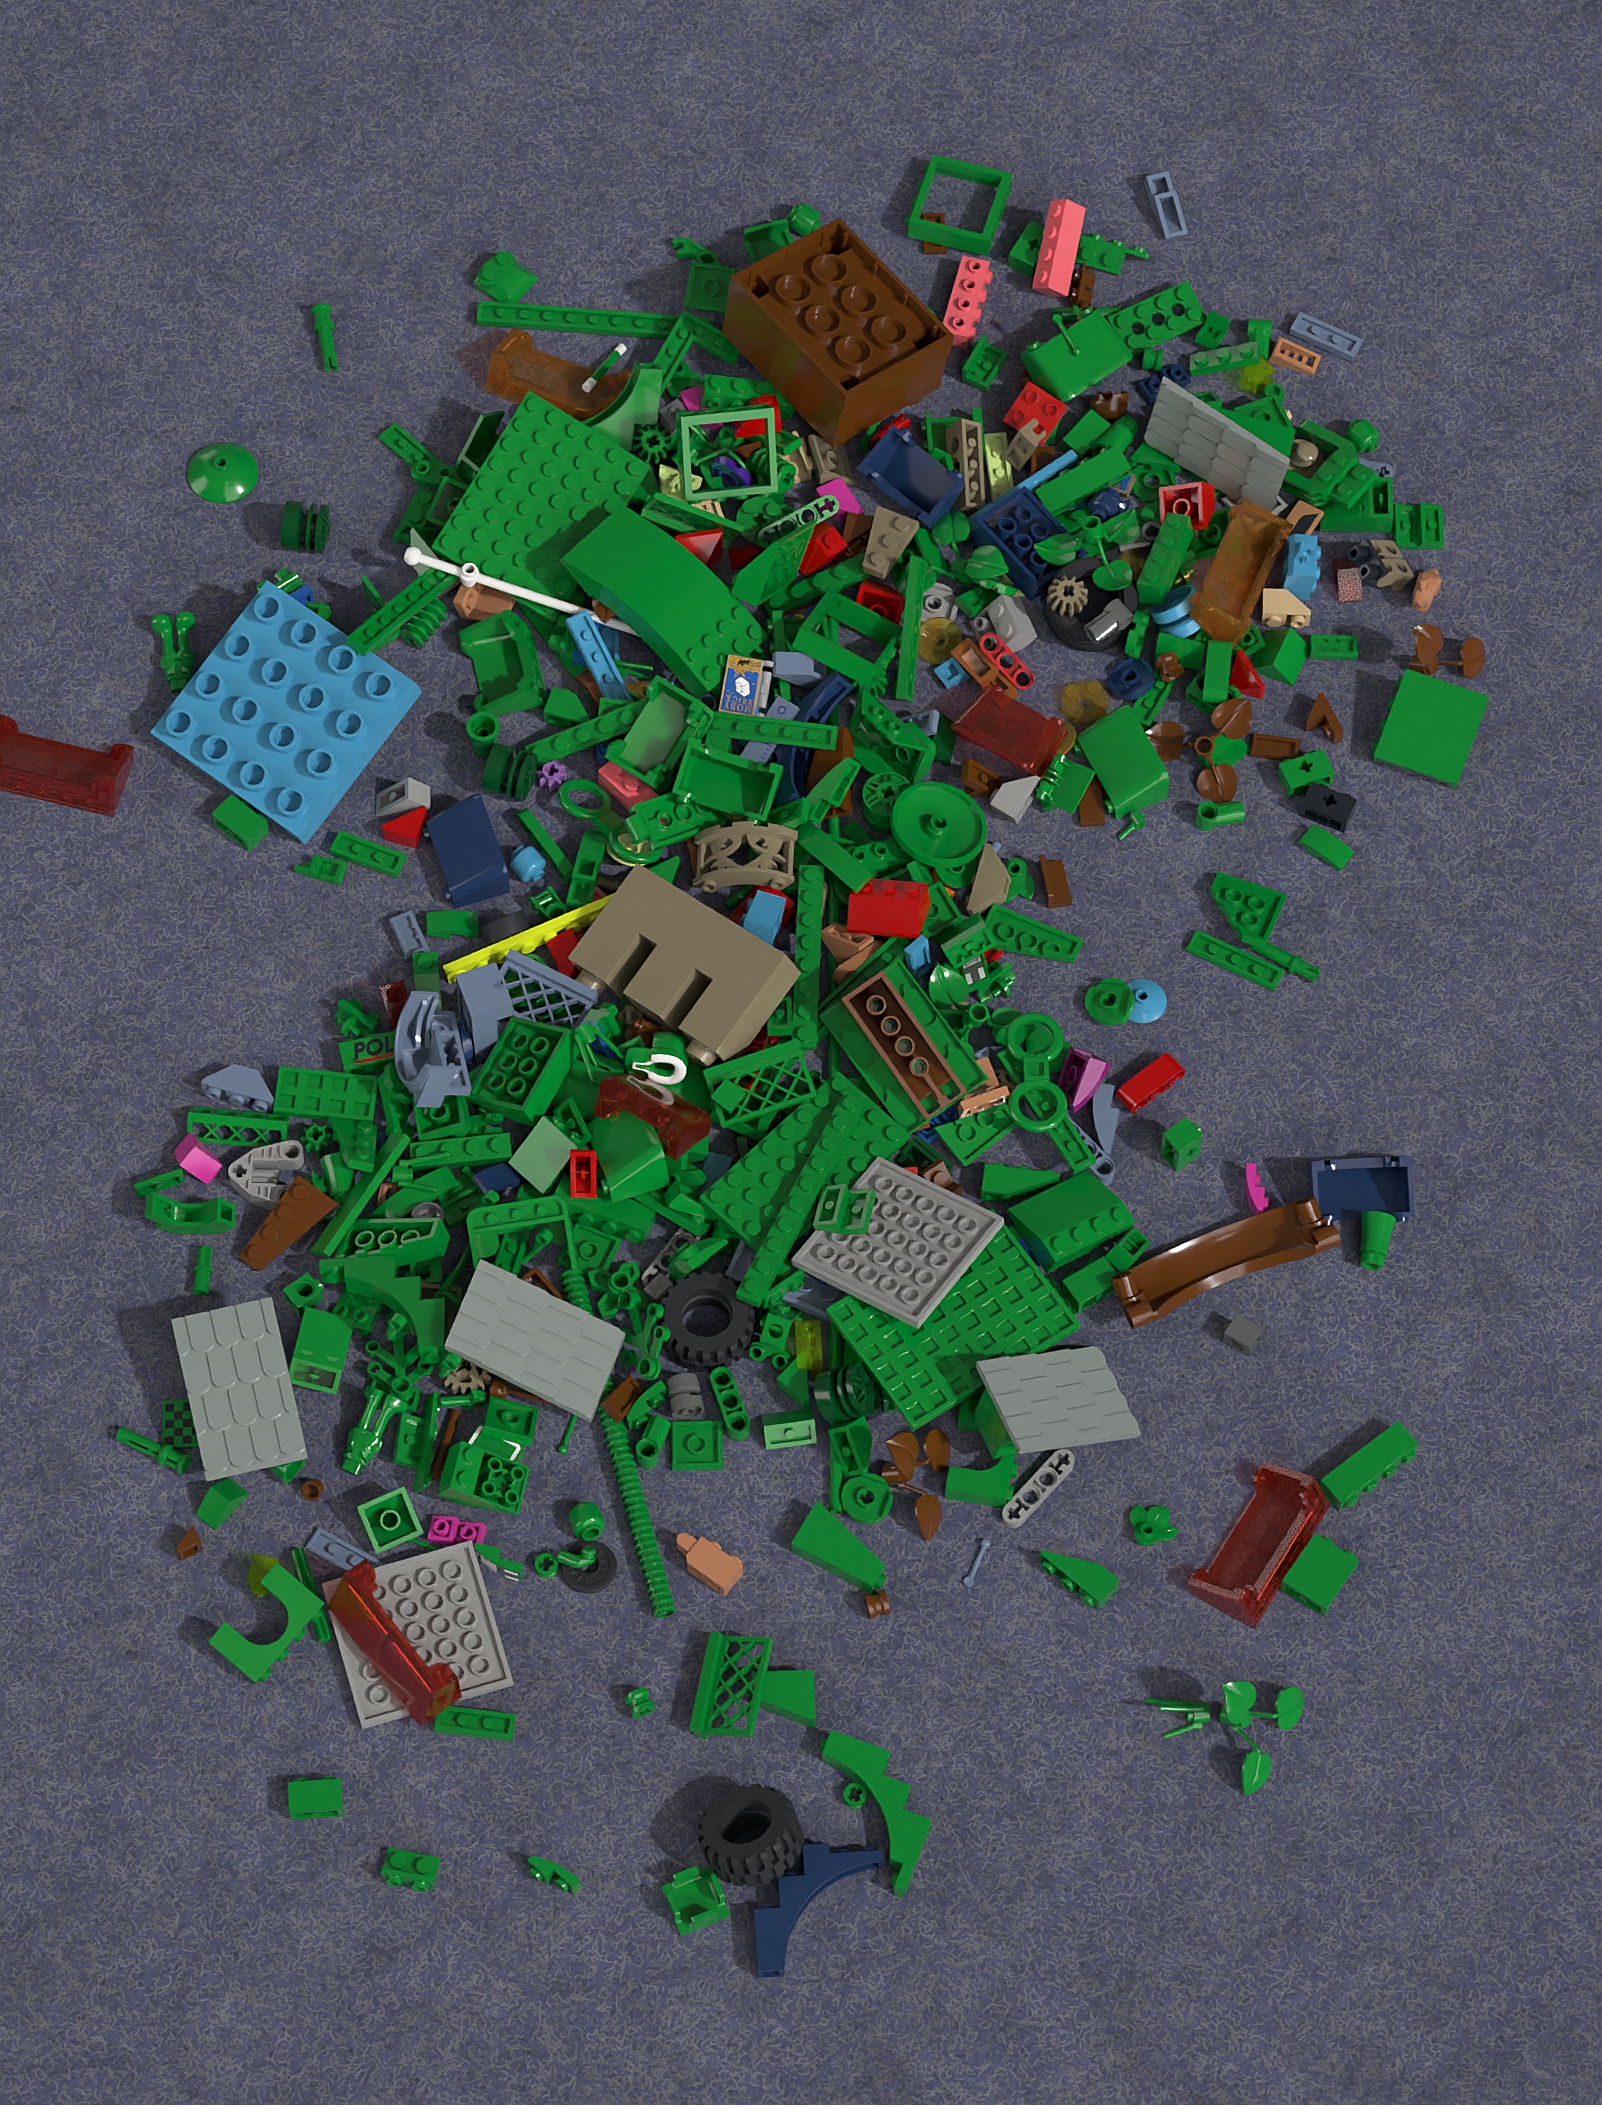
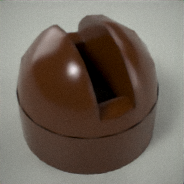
(312, 1489)

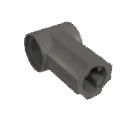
(1142, 542)
(1114, 617)

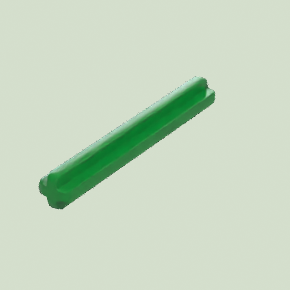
(305, 1577)

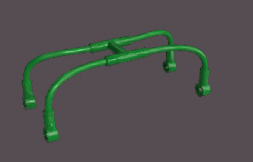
(398, 1321)

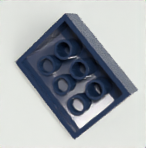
(1014, 529)

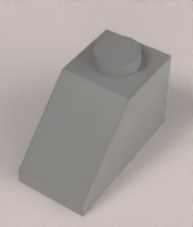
(1015, 797)
(402, 798)

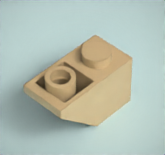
(1283, 608)

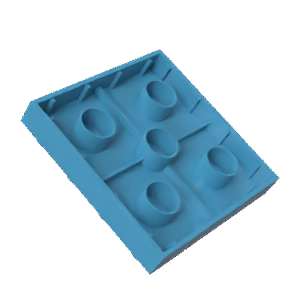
(286, 712)

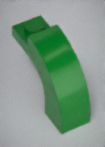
(184, 1218)

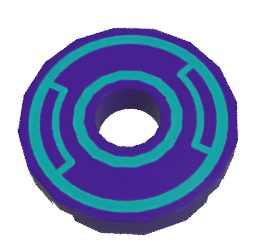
(730, 474)

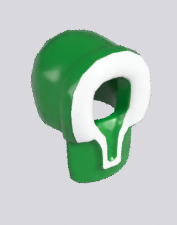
(664, 1061)

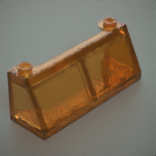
(520, 368)
(1238, 571)

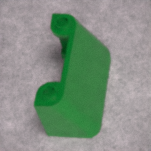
(1066, 375)
(504, 664)
(661, 735)
(1123, 762)
(727, 782)
(628, 1155)

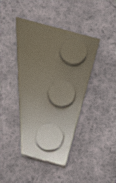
(887, 541)

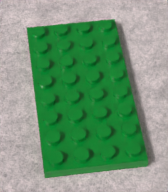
(759, 1183)

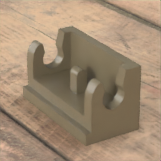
(1023, 445)

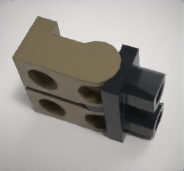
(1379, 565)

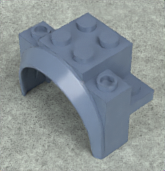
(425, 1065)

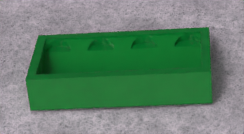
(696, 1091)

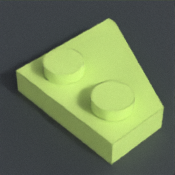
(670, 482)

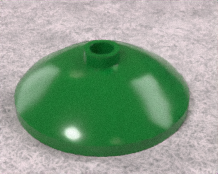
(226, 482)

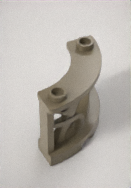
(759, 871)

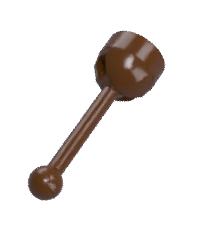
(501, 1389)

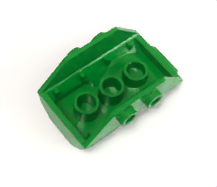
(887, 743)

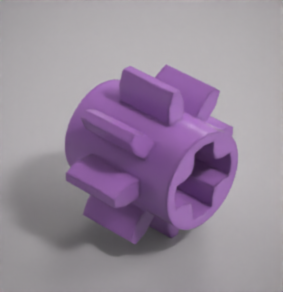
(551, 781)

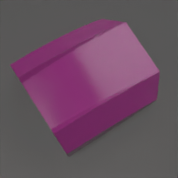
(1081, 1077)

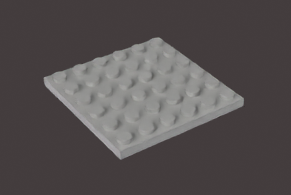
(913, 1246)
(445, 1617)

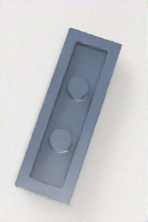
(1326, 336)

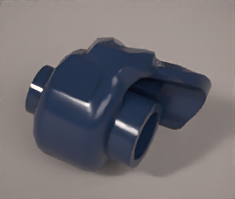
(1107, 504)

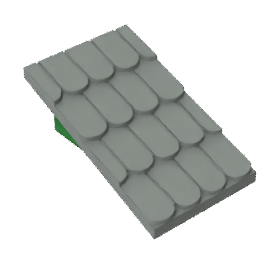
(1224, 447)
(535, 1340)
(239, 1389)
(1051, 1402)

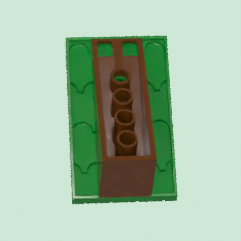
(903, 1047)

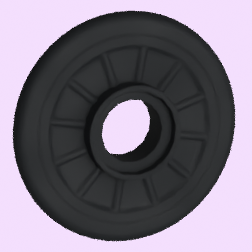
(596, 1580)

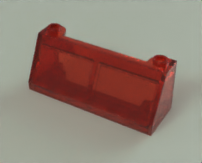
(62, 770)
(1262, 1544)
(419, 1688)

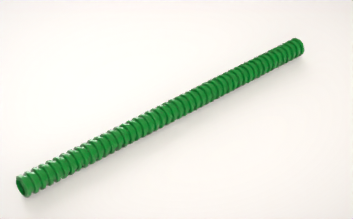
(627, 1476)

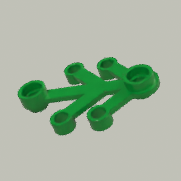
(399, 1364)
(649, 1364)

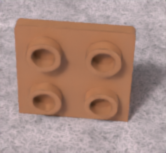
(480, 602)
(984, 1096)

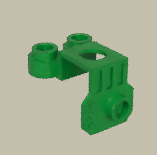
(776, 1347)

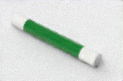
(604, 367)

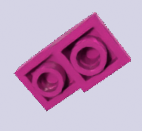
(1255, 1194)
(451, 1531)

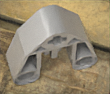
(261, 1171)

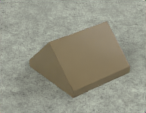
(829, 462)

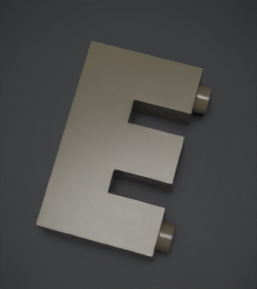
(684, 966)

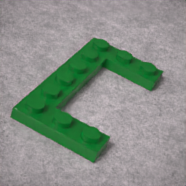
(686, 332)

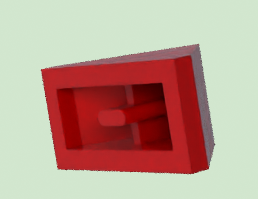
(406, 829)
(583, 1173)

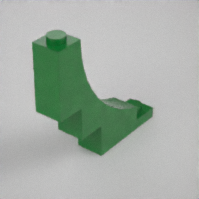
(379, 1280)
(905, 1829)

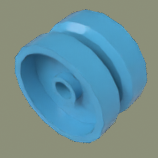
(1175, 613)

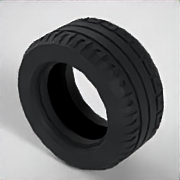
(1070, 629)

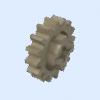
(466, 1380)

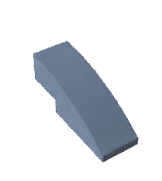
(1165, 205)
(1104, 1117)

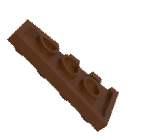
(290, 1219)

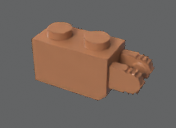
(710, 1563)

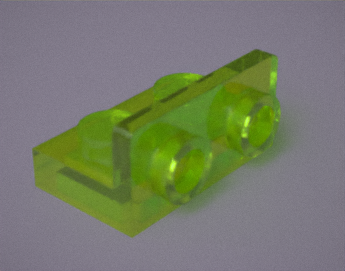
(809, 1346)

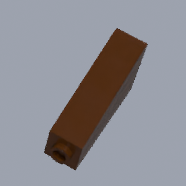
(824, 762)

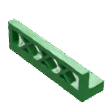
(237, 1118)

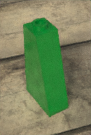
(836, 1550)

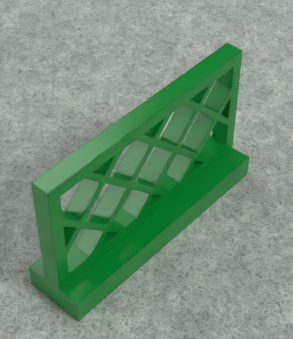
(686, 518)
(758, 1063)
(710, 1686)

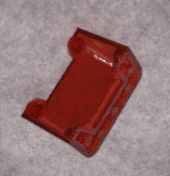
(1010, 730)
(678, 1120)

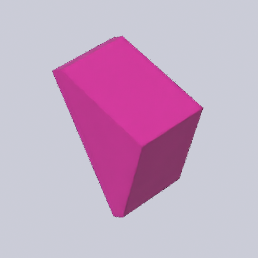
(197, 1159)

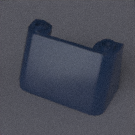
(912, 477)
(467, 852)
(1363, 1184)

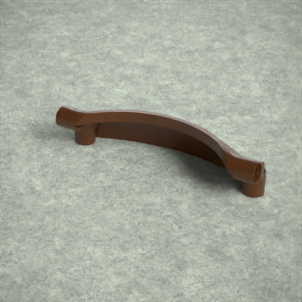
(1221, 1255)

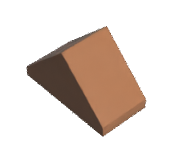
(844, 944)

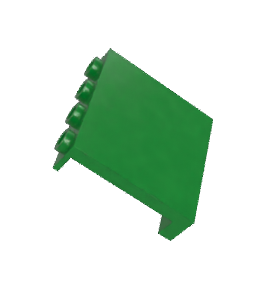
(1430, 727)

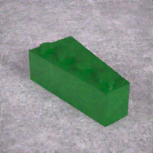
(407, 1238)

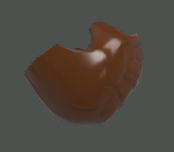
(1110, 405)

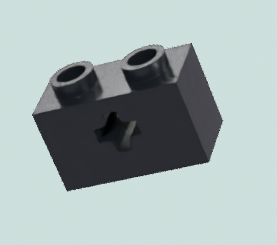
(1316, 807)

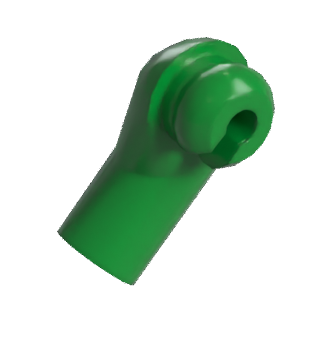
(577, 1561)

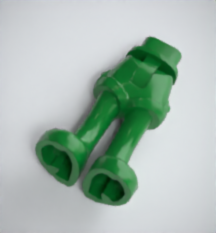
(175, 665)
(364, 1443)

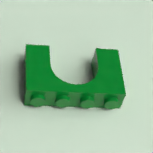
(980, 1487)
(301, 1608)

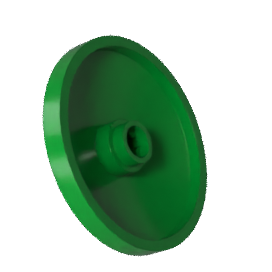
(938, 825)

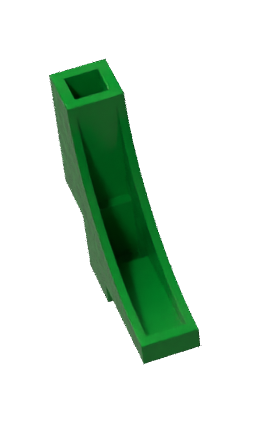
(635, 405)

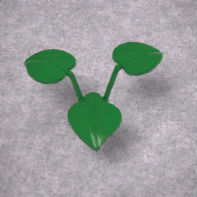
(697, 431)
(1120, 529)
(985, 562)
(950, 988)
(1238, 1699)

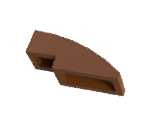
(981, 668)

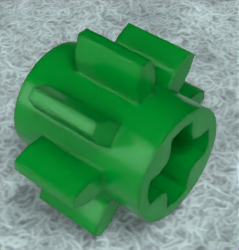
(319, 1145)

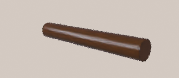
(445, 1443)

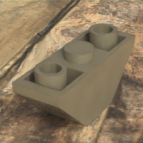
(988, 884)

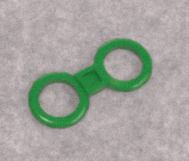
(603, 819)
(1035, 1072)

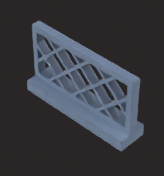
(554, 982)

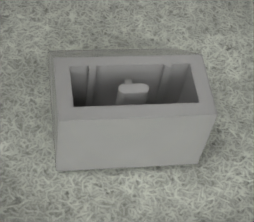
(1007, 620)

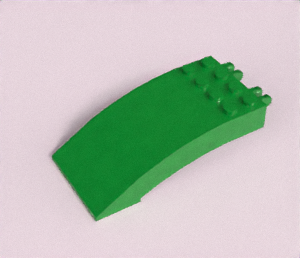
(666, 599)

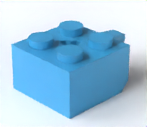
(1300, 566)
(764, 916)

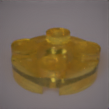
(1087, 690)

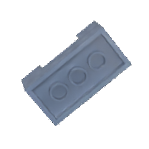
(483, 1006)

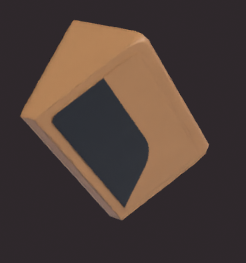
(1304, 519)

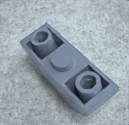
(799, 669)
(240, 1087)

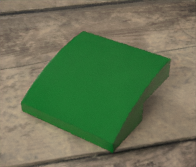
(1418, 526)
(844, 1210)

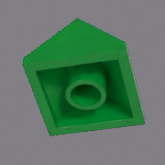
(1281, 656)
(389, 1520)

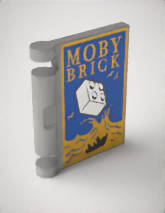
(745, 686)

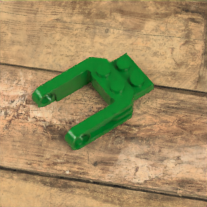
(1338, 478)

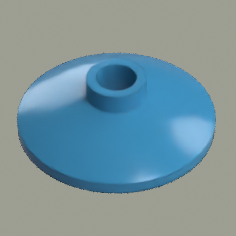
(1150, 1008)

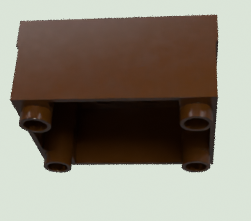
(836, 332)

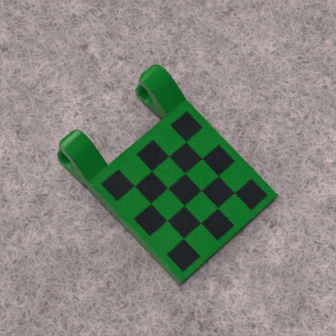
(178, 1425)

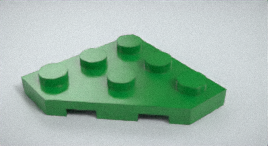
(1248, 908)

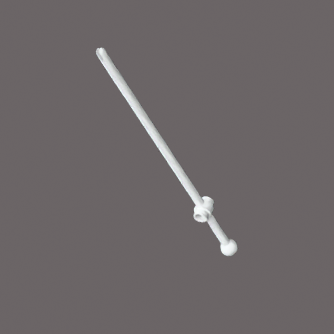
(470, 575)

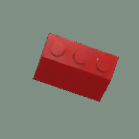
(889, 908)

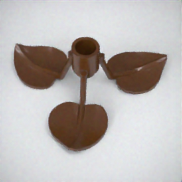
(1430, 641)
(1219, 782)
(904, 1450)

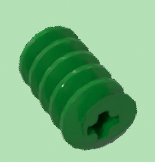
(785, 471)
(422, 624)

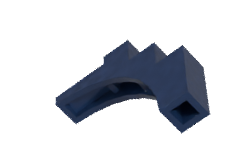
(812, 709)
(796, 1892)

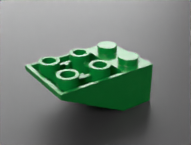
(1368, 514)
(320, 1350)
(483, 1479)

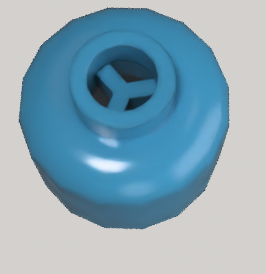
(527, 864)

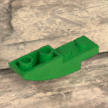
(587, 869)

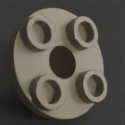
(1305, 458)

